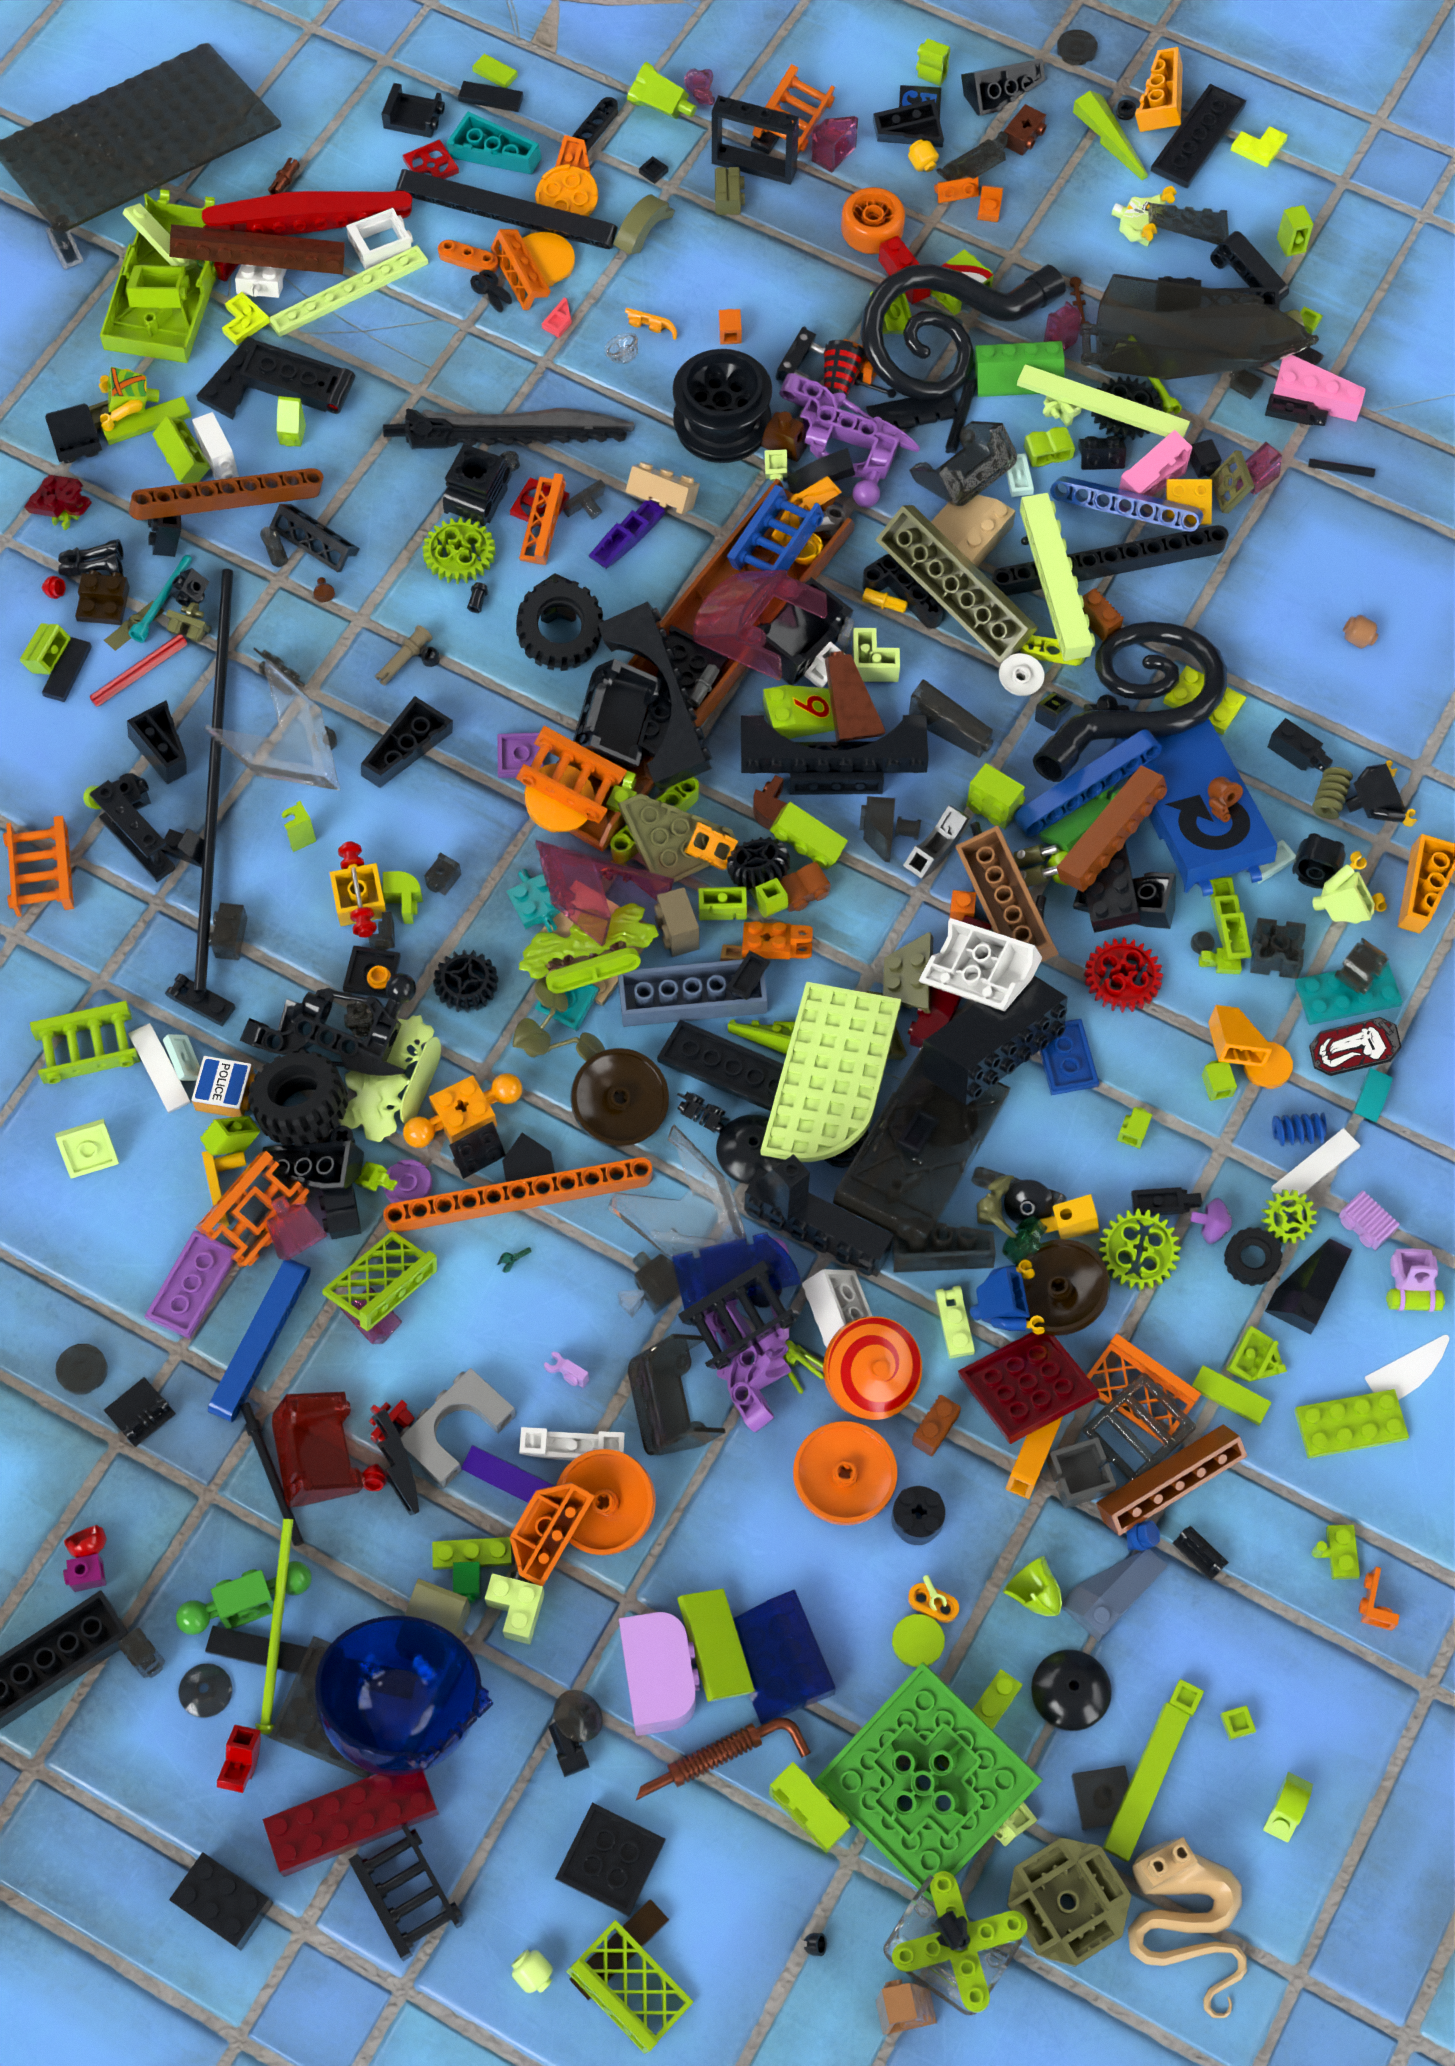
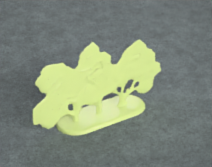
(378, 1092)

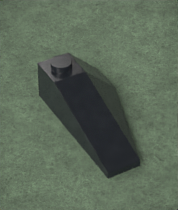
(995, 87)
(1154, 897)
(1307, 1290)

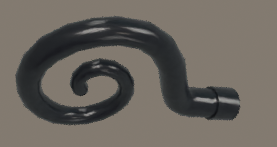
(1034, 293)
(1063, 749)

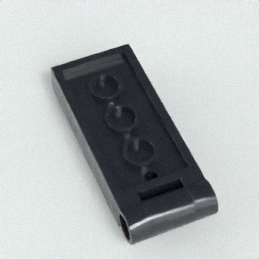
(296, 376)
(1113, 895)

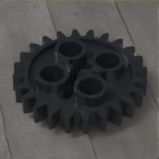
(1131, 391)

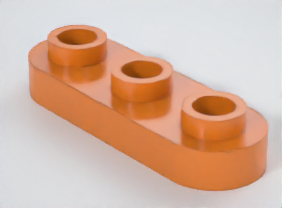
(455, 253)

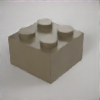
(677, 922)

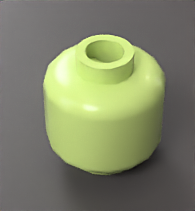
(532, 1971)

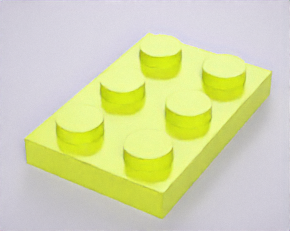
(1190, 686)

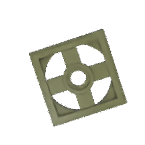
(1221, 478)

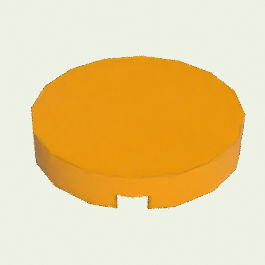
(1275, 1071)

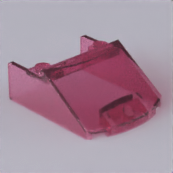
(730, 610)

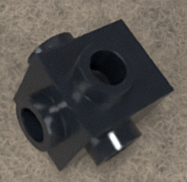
(189, 587)
(133, 789)

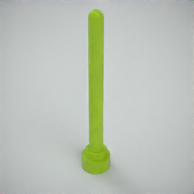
(1169, 403)

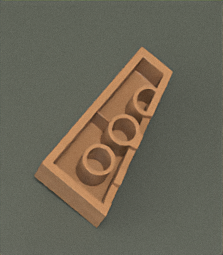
(904, 2007)

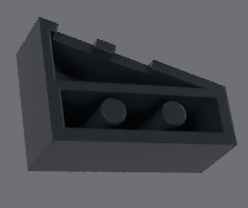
(909, 124)
(158, 741)

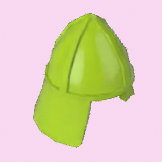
(1036, 1588)

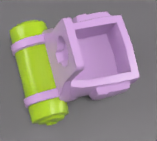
(1415, 1281)

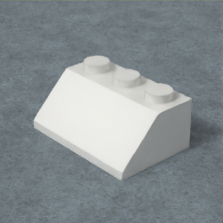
(835, 1300)

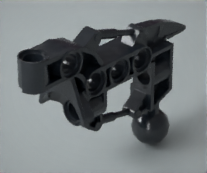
(369, 1053)

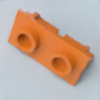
(957, 189)

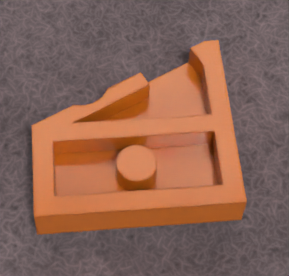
(573, 153)

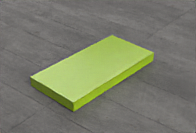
(715, 1644)

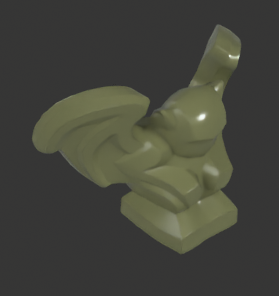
(990, 1208)

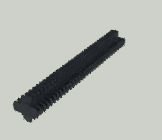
(961, 415)

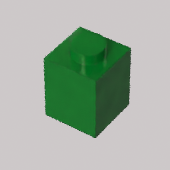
(467, 1580)

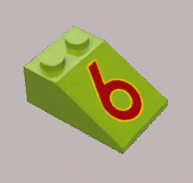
(798, 710)

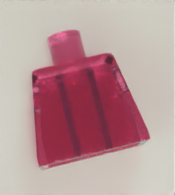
(1263, 467)
(293, 1228)

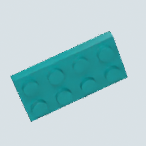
(1329, 999)

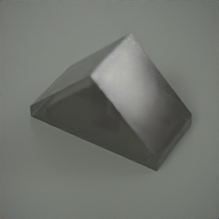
(64, 248)

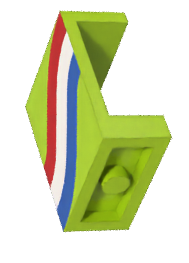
(971, 267)

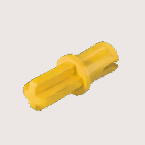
(884, 600)

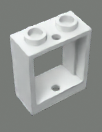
(375, 224)
(215, 447)

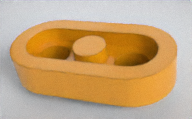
(923, 1607)

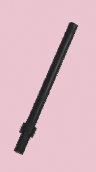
(254, 1430)

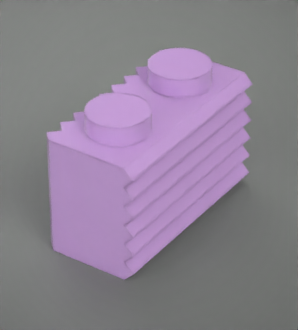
(1368, 1220)

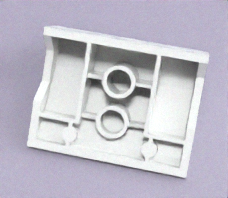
(981, 965)

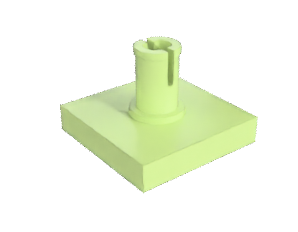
(86, 1148)

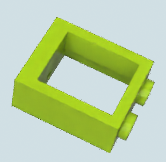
(157, 286)

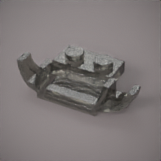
(977, 160)

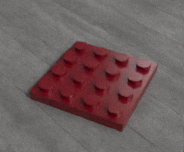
(1028, 1385)

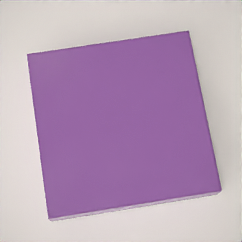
(514, 751)

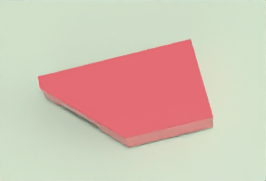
(558, 319)

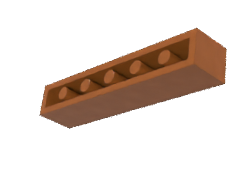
(1112, 828)
(1171, 1479)

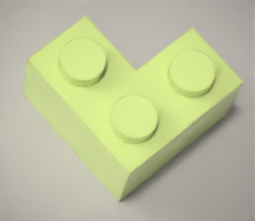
(873, 662)
(522, 1603)

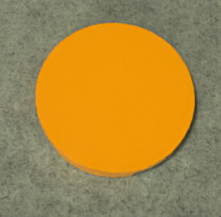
(568, 190)
(552, 255)
(550, 813)

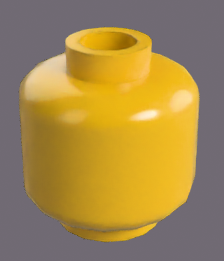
(923, 156)

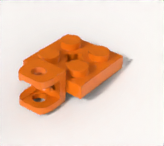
(782, 938)

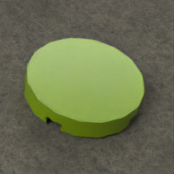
(918, 1640)

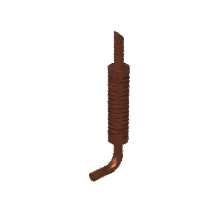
(721, 1752)

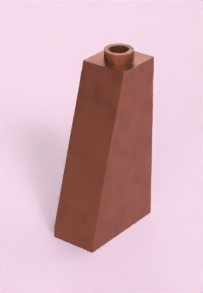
(850, 702)

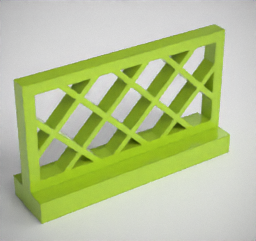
(397, 1289)
(609, 2000)

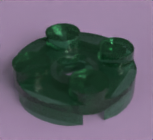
(1027, 1240)

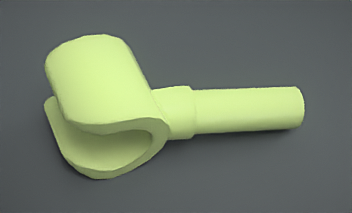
(933, 1593)

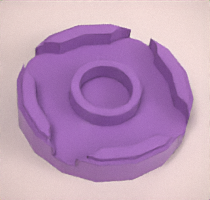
(413, 1181)

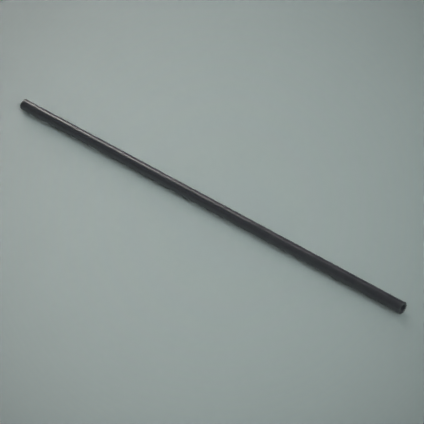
(213, 785)

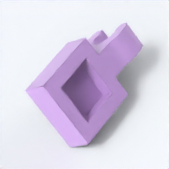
(572, 1373)

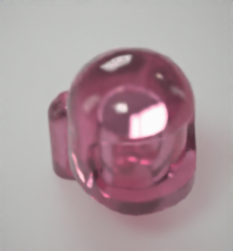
(699, 84)

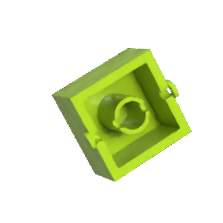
(995, 796)

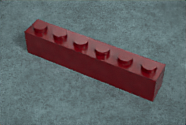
(942, 1007)

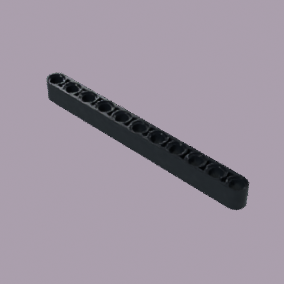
(507, 209)
(1119, 555)

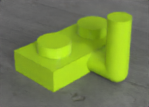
(1340, 1551)

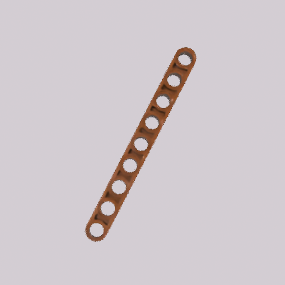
(225, 494)

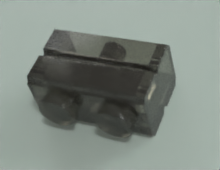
(141, 1653)

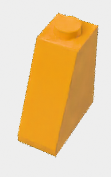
(1237, 1038)

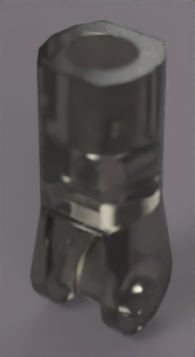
(274, 546)

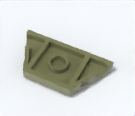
(903, 973)

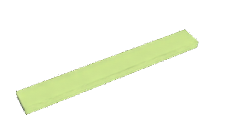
(348, 291)
(1101, 402)

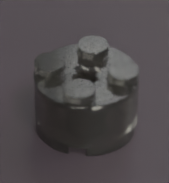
(1361, 966)

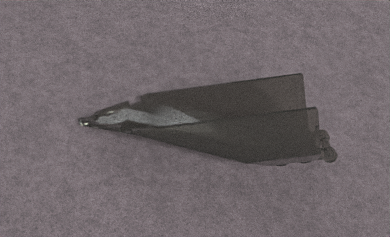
(1186, 330)

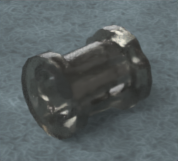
(907, 828)

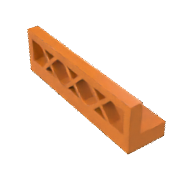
(520, 264)
(547, 522)

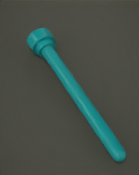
(139, 631)

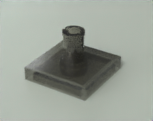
(1099, 1795)

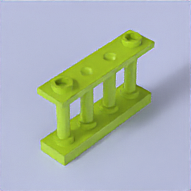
(77, 1021)

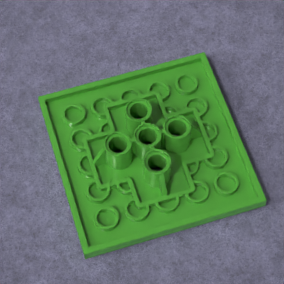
(982, 1780)

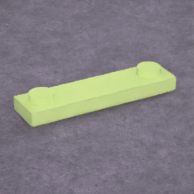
(155, 234)

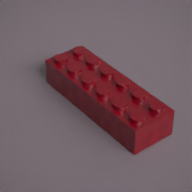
(347, 1819)

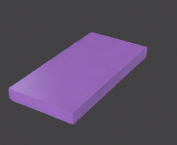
(191, 1285)

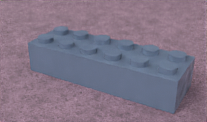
(685, 994)

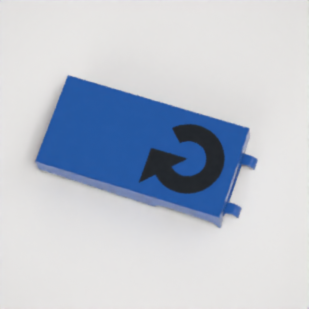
(1195, 837)

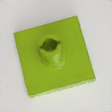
(896, 316)

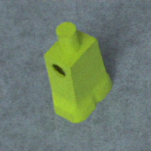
(659, 93)

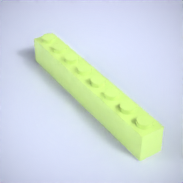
(1056, 576)

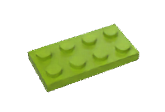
(1351, 1423)

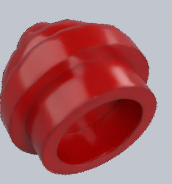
(54, 587)
(374, 1478)

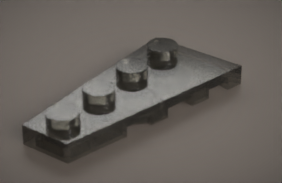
(1197, 224)

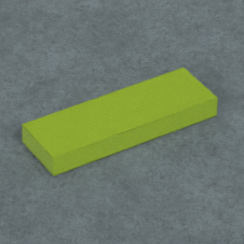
(1231, 1395)

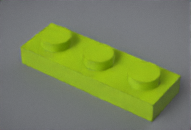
(487, 1551)

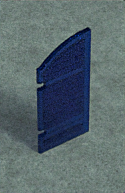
(727, 1261)

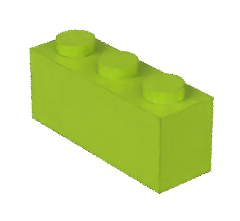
(181, 450)
(808, 835)

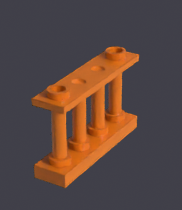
(783, 95)
(580, 757)
(61, 873)

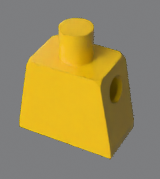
(1073, 1218)

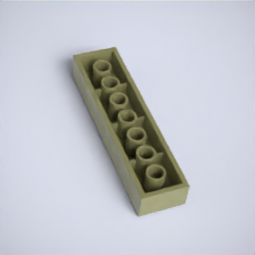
(956, 583)

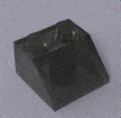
(877, 824)

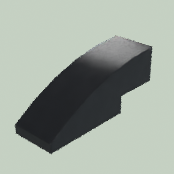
(835, 466)

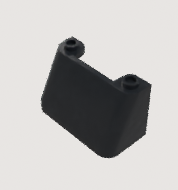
(803, 635)
(616, 711)

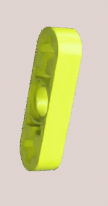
(1038, 641)

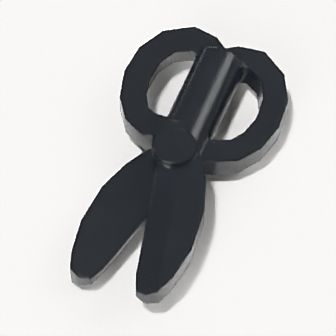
(493, 290)

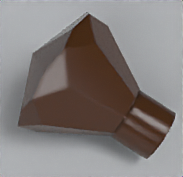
(323, 591)

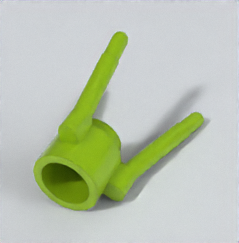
(796, 1355)

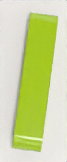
(675, 795)

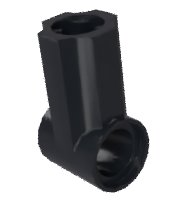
(570, 1753)

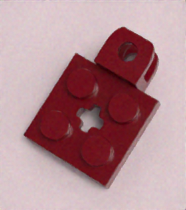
(57, 495)

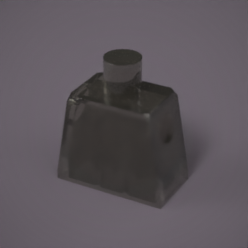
(657, 1280)

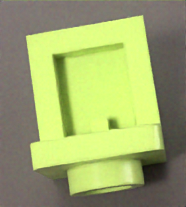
(776, 464)

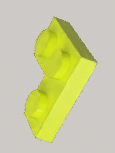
(1260, 150)
(248, 319)

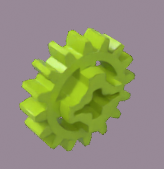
(1282, 1223)

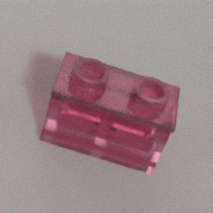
(1063, 326)

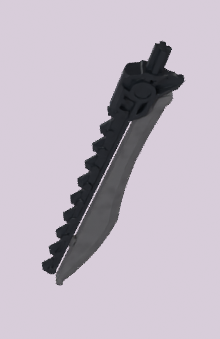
(442, 430)

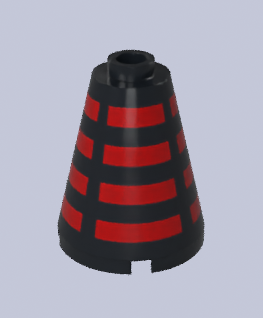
(842, 365)

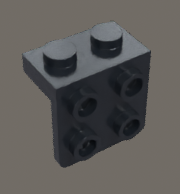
(73, 433)

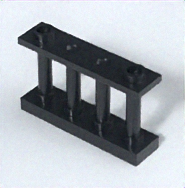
(132, 831)
(718, 1301)
(379, 1891)

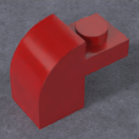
(241, 1758)

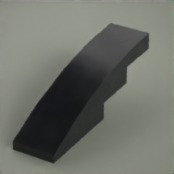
(400, 1472)

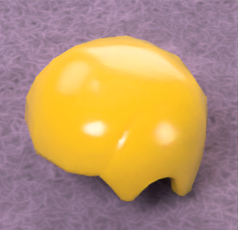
(810, 550)

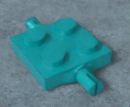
(533, 901)

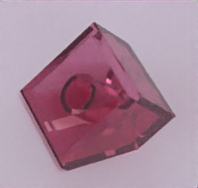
(834, 141)

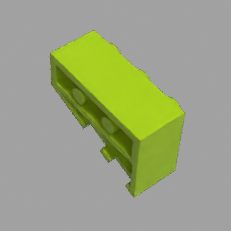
(809, 1807)

